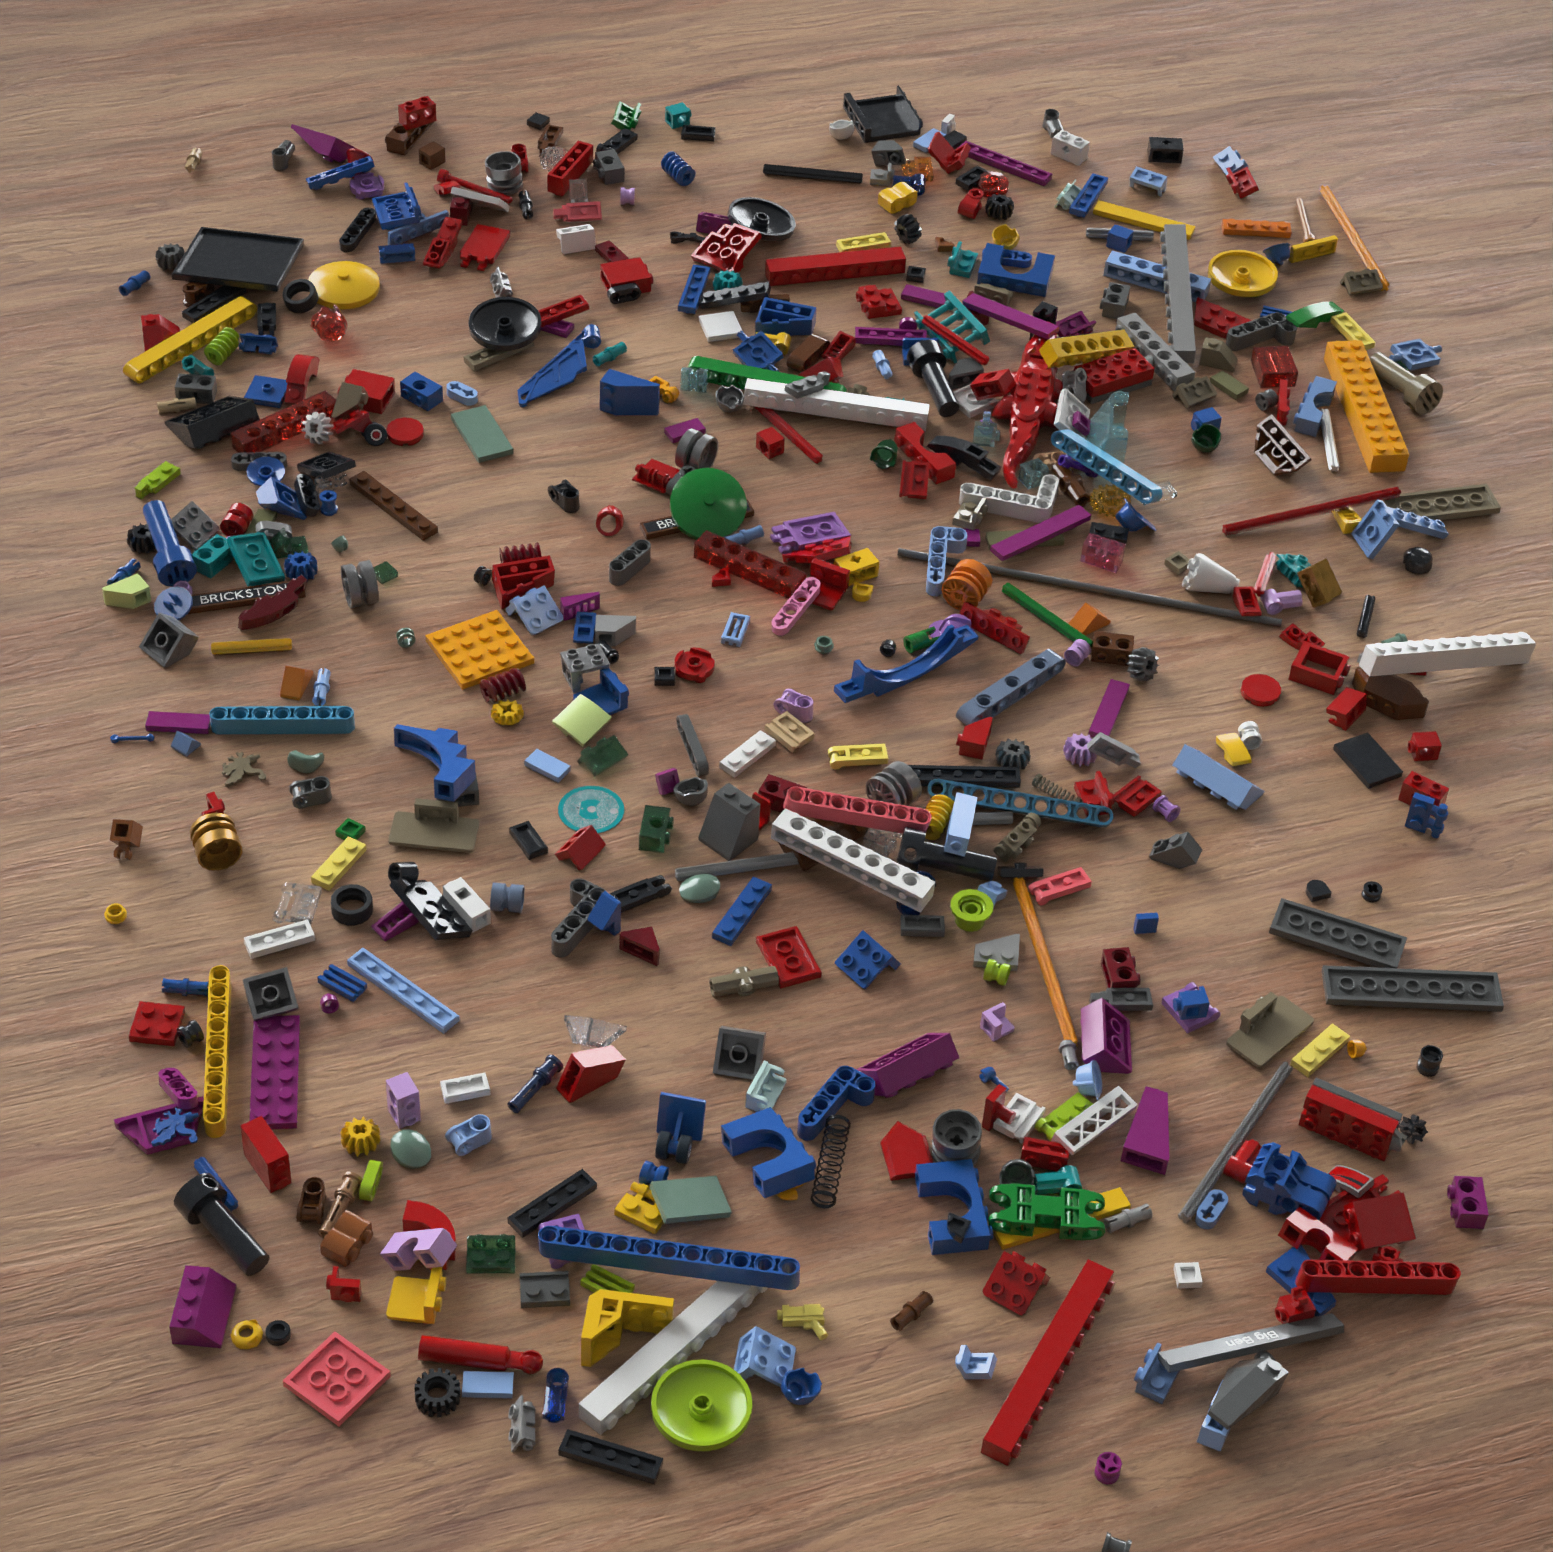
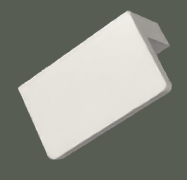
(576, 238)

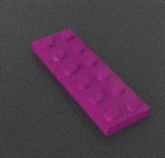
(275, 1071)

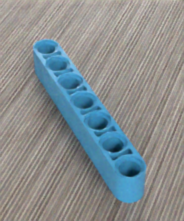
(1114, 466)
(282, 720)

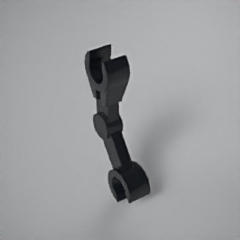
(677, 237)

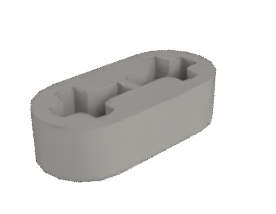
(272, 528)

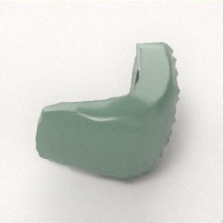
(305, 763)

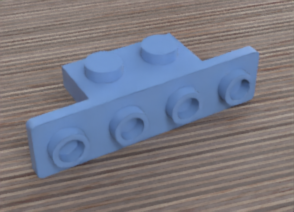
(426, 225)

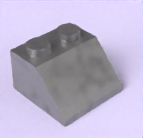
(168, 640)
(270, 994)
(739, 1052)

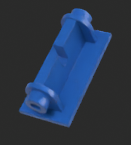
(396, 253)
(249, 341)

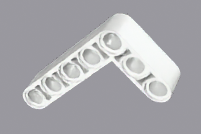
(1012, 503)

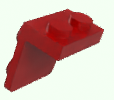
(945, 154)
(1015, 1282)

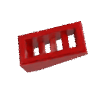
(841, 337)
(1246, 601)

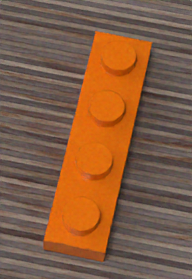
(1256, 228)

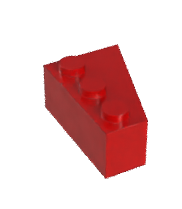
(520, 576)

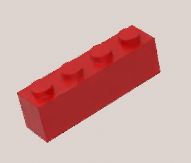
(570, 168)

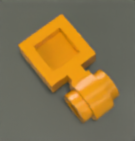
(669, 394)

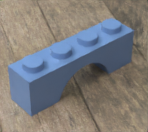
(1309, 417)

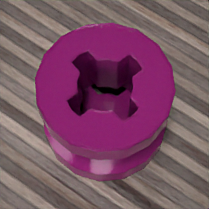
(1105, 1462)

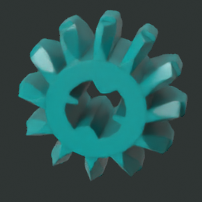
(727, 279)

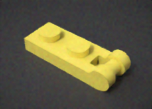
(857, 755)

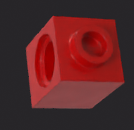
(770, 442)
(1424, 746)

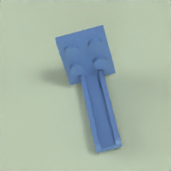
(1382, 522)

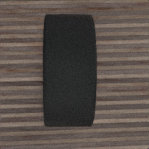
(299, 286)
(351, 892)

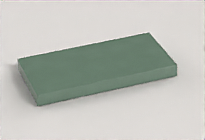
(482, 434)

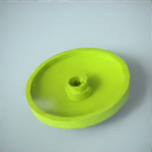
(701, 1405)

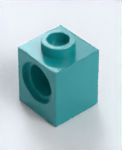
(677, 115)

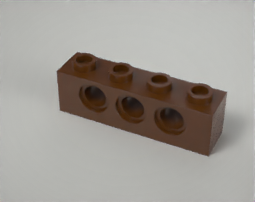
(402, 140)

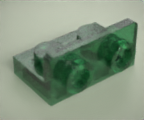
(603, 755)
(490, 1254)

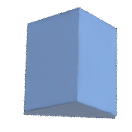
(184, 744)

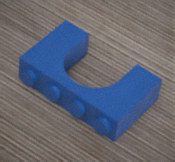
(1032, 282)
(768, 1130)
(960, 1181)

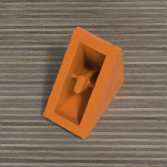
(1089, 619)
(295, 682)

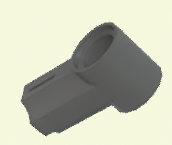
(1051, 122)
(282, 154)

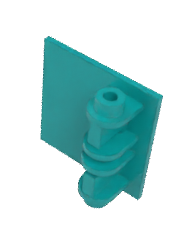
(1290, 565)

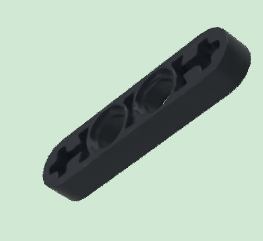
(359, 226)

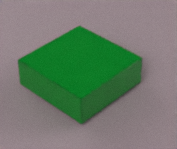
(350, 828)

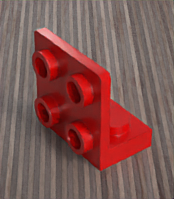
(833, 583)

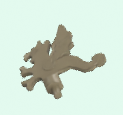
(240, 766)

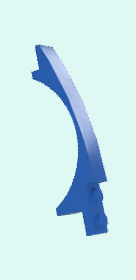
(868, 681)

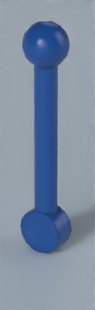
(115, 738)

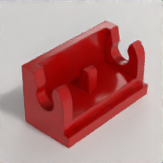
(1347, 708)

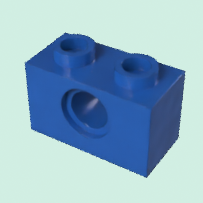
(421, 391)

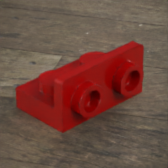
(1095, 792)

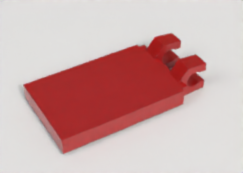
(483, 246)
(1333, 1212)

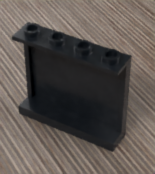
(883, 117)

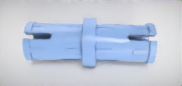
(321, 687)

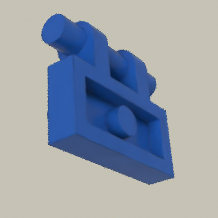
(1420, 812)

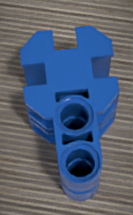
(1287, 1183)

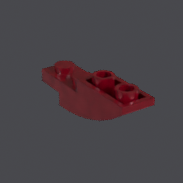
(270, 609)

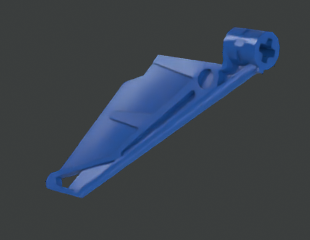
(562, 368)

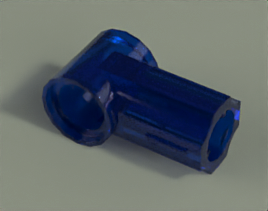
(912, 182)
(555, 1395)

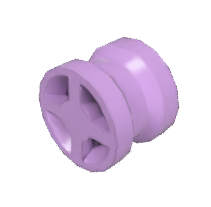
(627, 196)

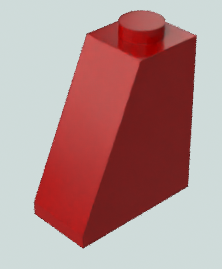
(589, 1071)

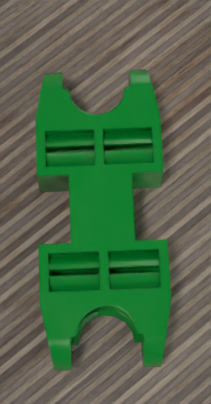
(1047, 1212)

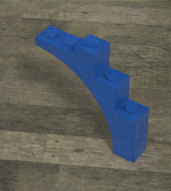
(444, 751)

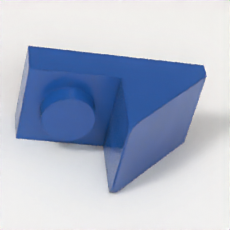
(606, 914)

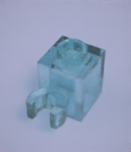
(985, 432)

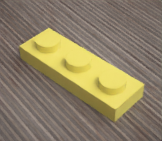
(866, 242)
(1352, 330)
(338, 863)
(1320, 1050)

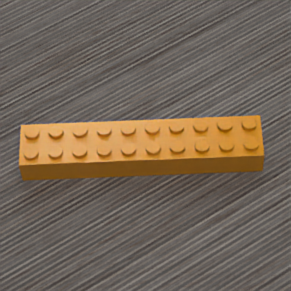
(1366, 407)

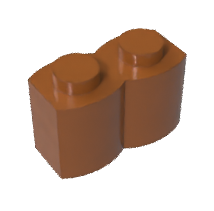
(346, 1238)

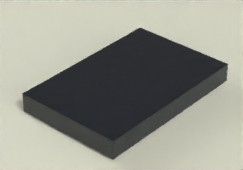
(326, 465)
(1368, 760)

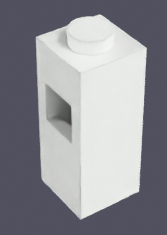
(467, 904)

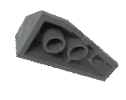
(1246, 1388)

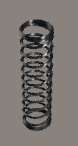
(839, 1131)

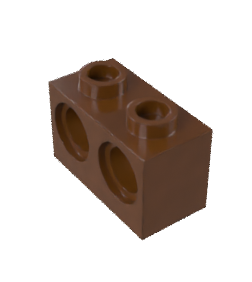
(1112, 648)

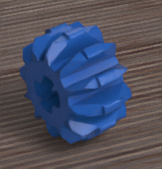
(300, 564)

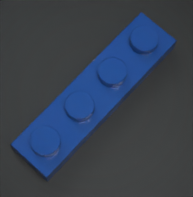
(345, 171)
(1088, 195)
(694, 289)
(742, 911)

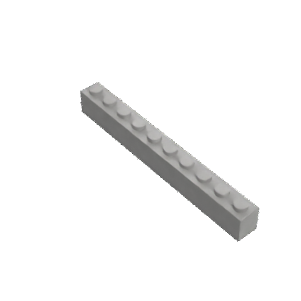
(1178, 291)

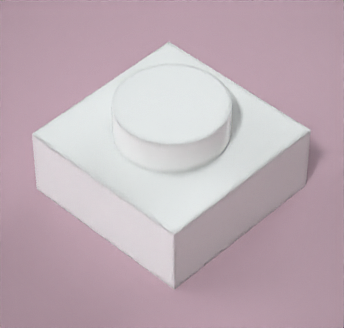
(948, 124)
(1187, 1275)

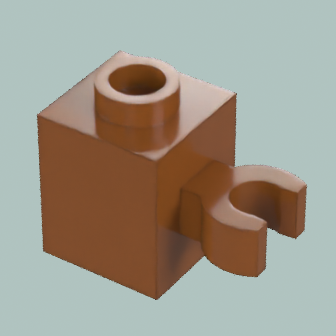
(126, 835)

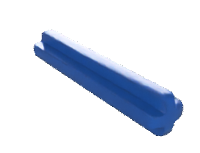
(204, 1166)

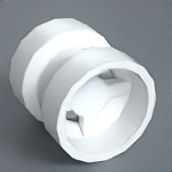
(1250, 735)

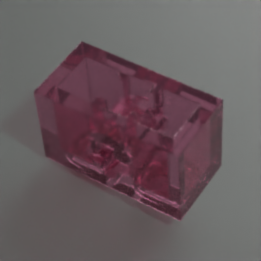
(1103, 552)

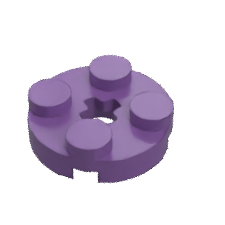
(366, 185)

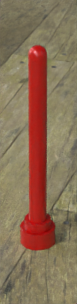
(445, 176)

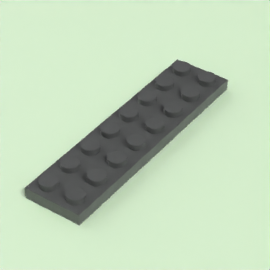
(1412, 988)

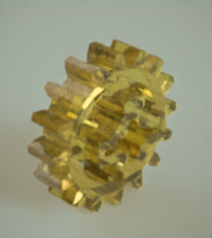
(1108, 499)

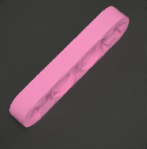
(798, 607)

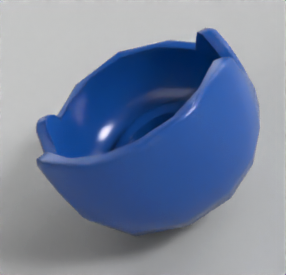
(800, 1386)

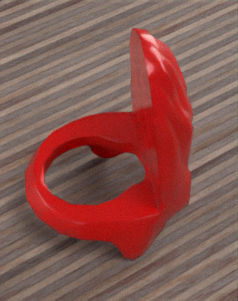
(615, 512)

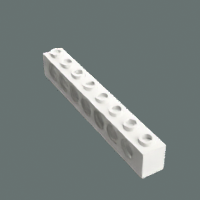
(852, 860)

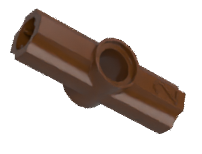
(1071, 484)

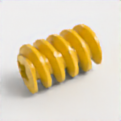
(940, 808)

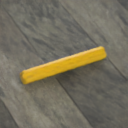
(251, 646)

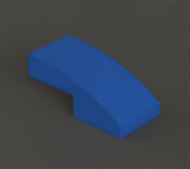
(584, 627)

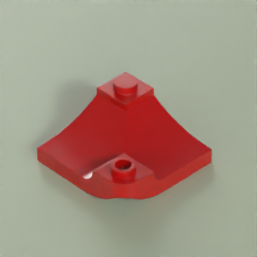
(726, 247)

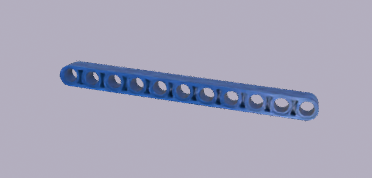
(669, 1257)

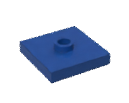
(267, 391)

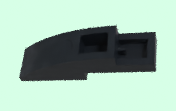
(966, 452)

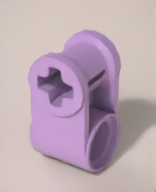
(796, 704)

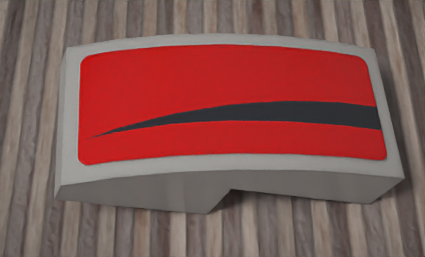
(1351, 1180)

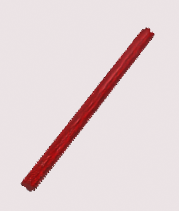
(1311, 510)

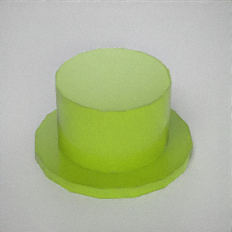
(971, 909)

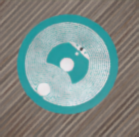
(592, 807)

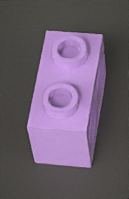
(403, 1100)

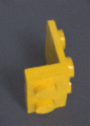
(416, 1298)

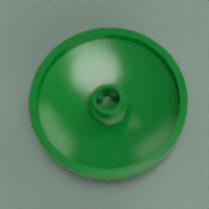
(708, 502)

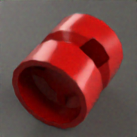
(236, 520)

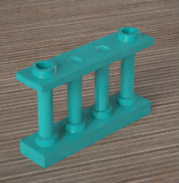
(961, 313)

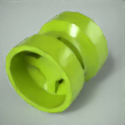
(997, 972)

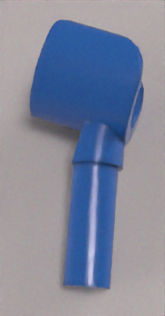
(989, 1074)

